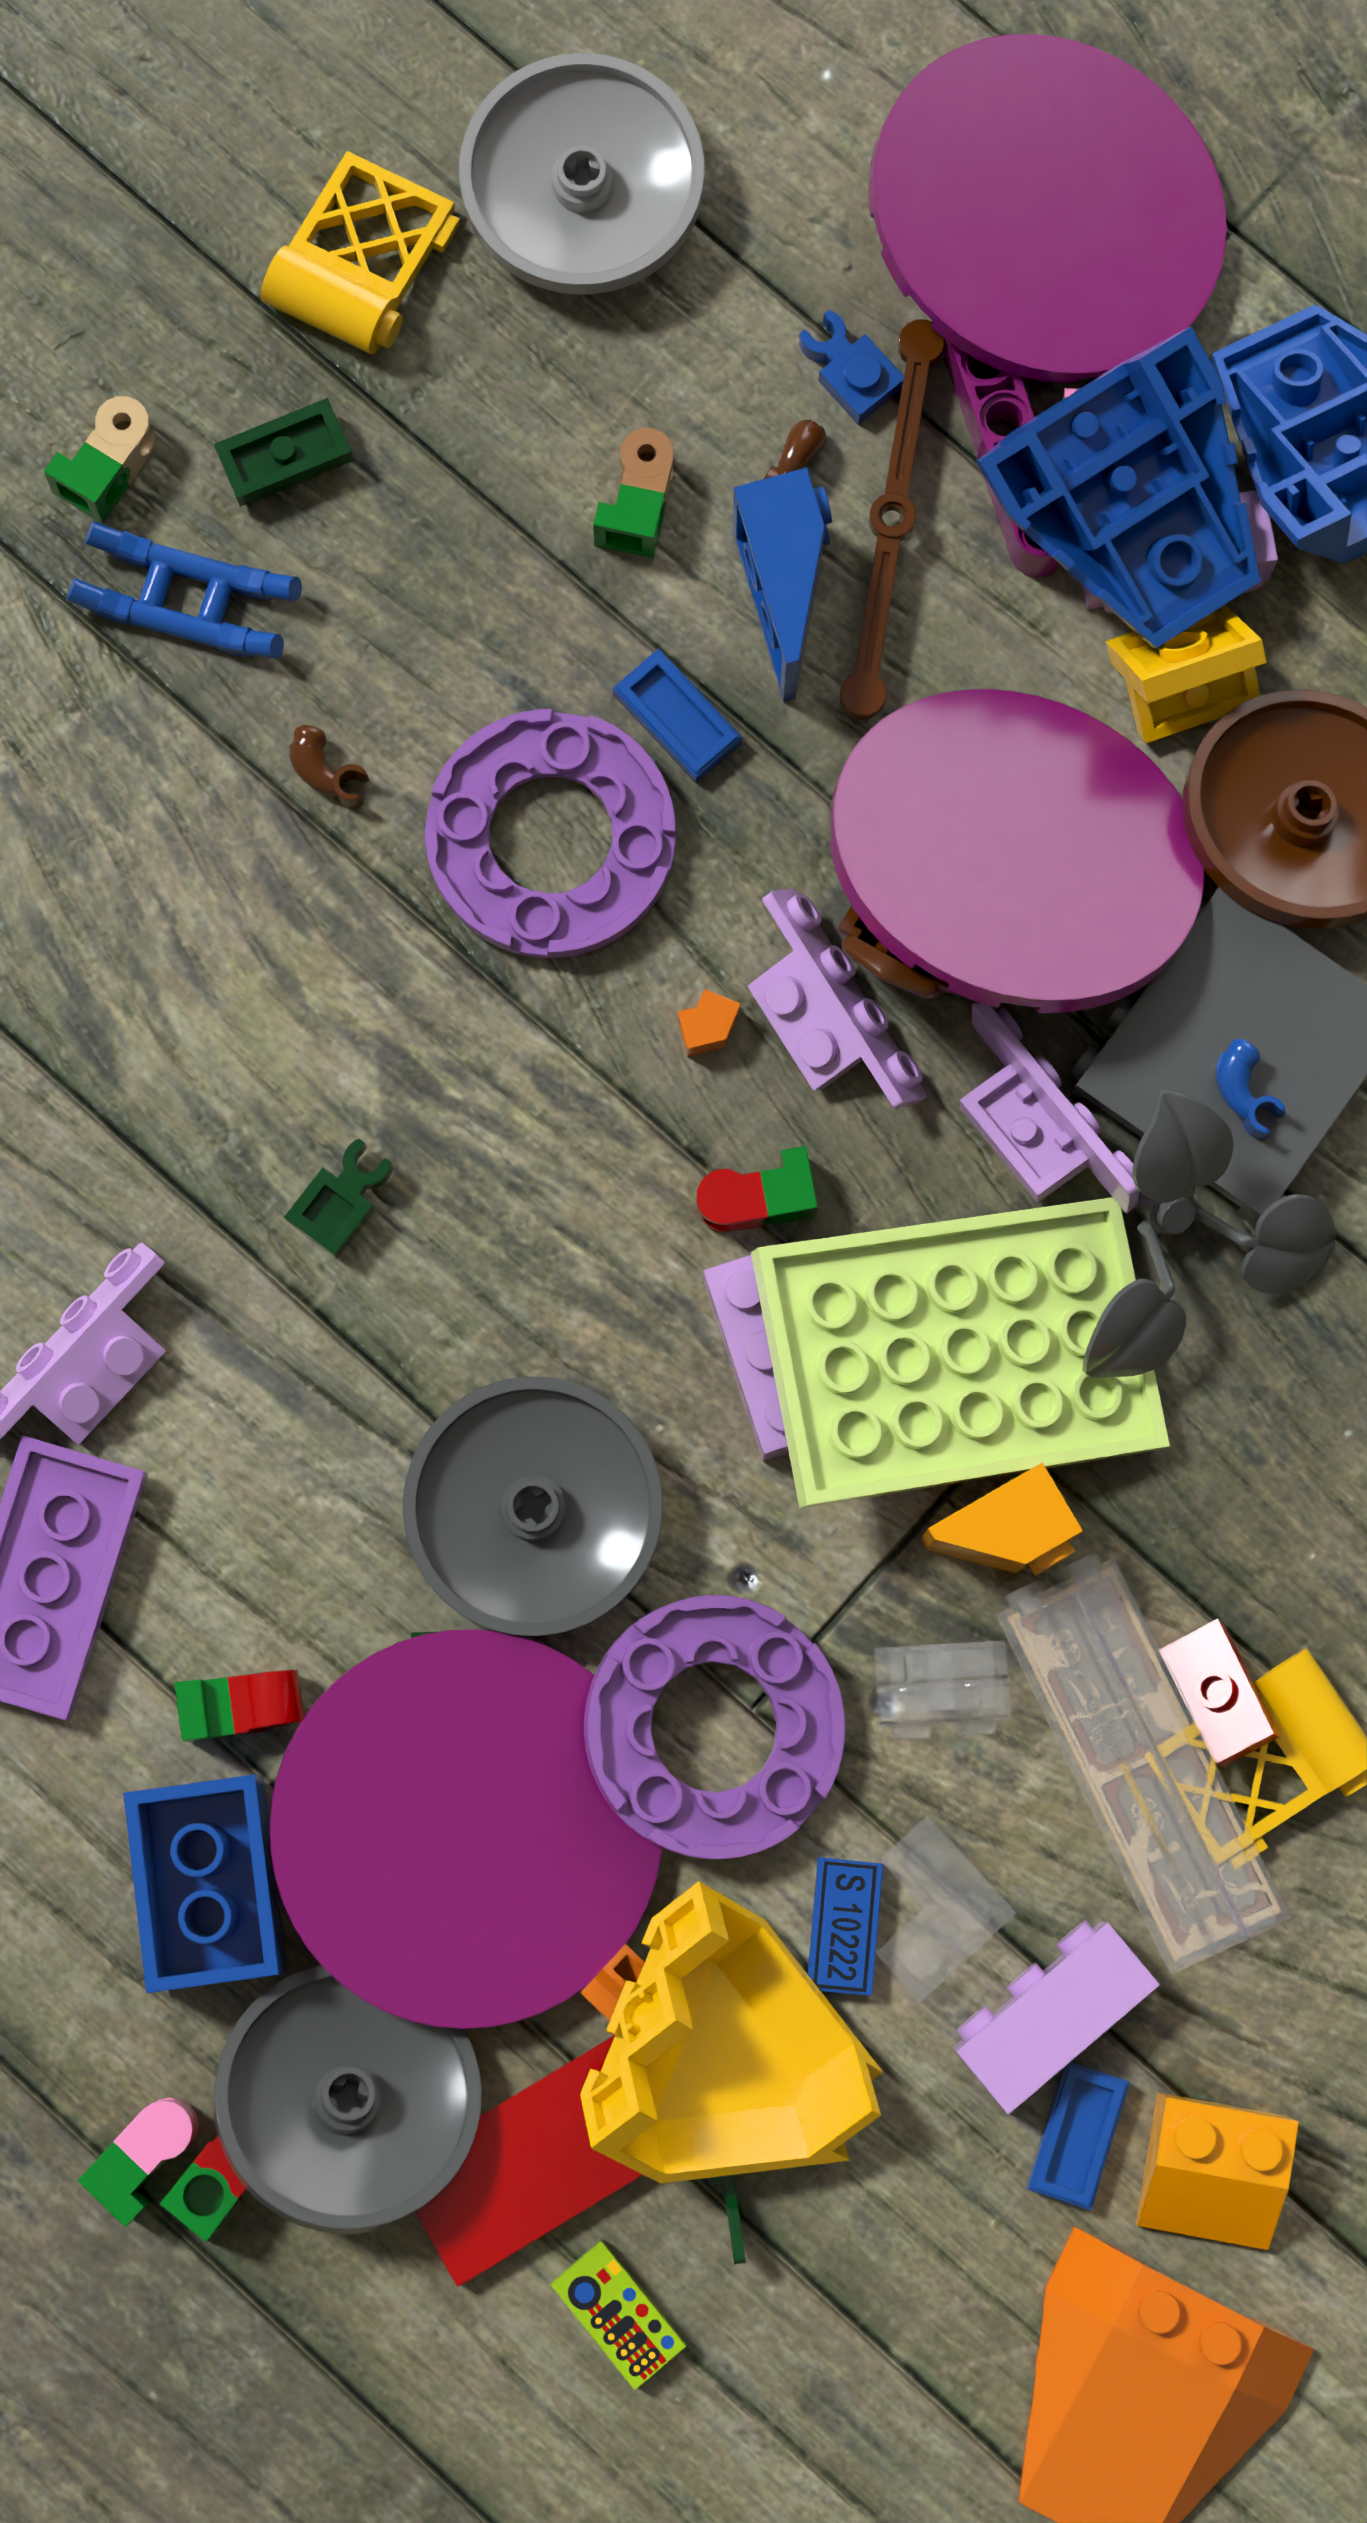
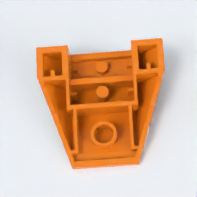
(1143, 2390)

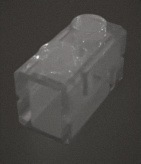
(941, 1687)

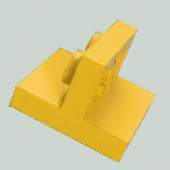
(1191, 675)

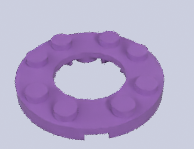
(545, 746)
(804, 1706)

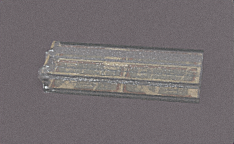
(1142, 1763)

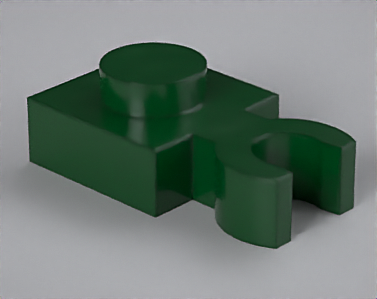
(334, 1207)

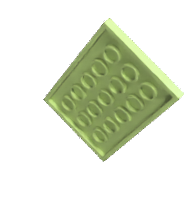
(950, 1351)

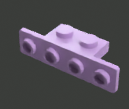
(823, 1010)
(1033, 1122)
(90, 1357)

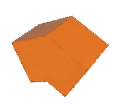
(708, 1024)
(609, 1982)

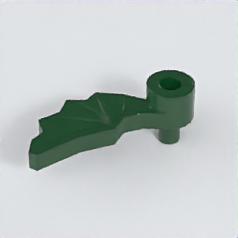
(733, 2216)

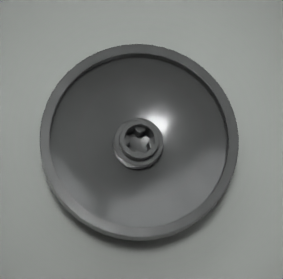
(533, 1506)
(343, 2107)

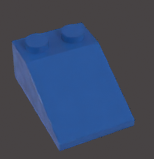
(780, 543)

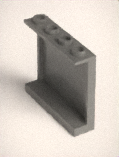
(1226, 984)

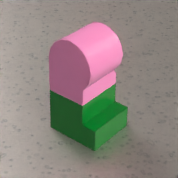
(151, 2138)

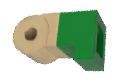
(106, 460)

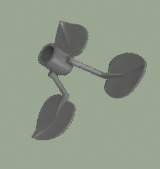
(1182, 1150)

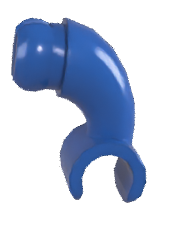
(1233, 1080)

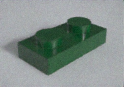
(283, 452)

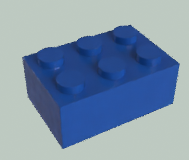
(204, 1883)

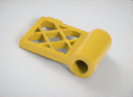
(348, 298)
(1315, 1736)

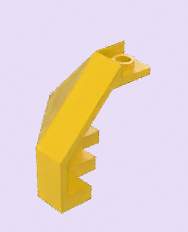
(725, 2054)

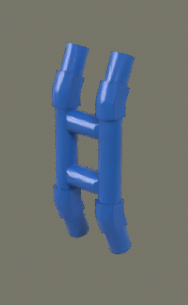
(162, 564)

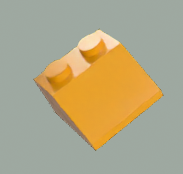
(1010, 1527)
(1216, 2171)

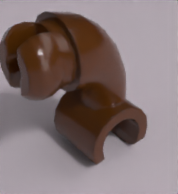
(801, 446)
(310, 764)

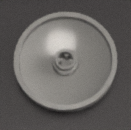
(582, 173)

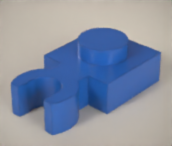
(855, 373)

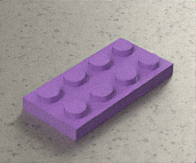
(59, 1557)

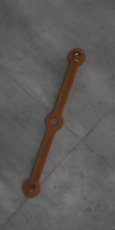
(864, 691)

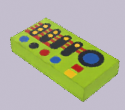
(618, 2314)

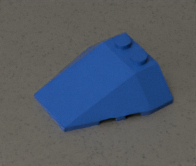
(1303, 427)
(1136, 489)

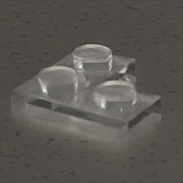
(956, 1911)

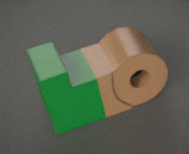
(642, 498)

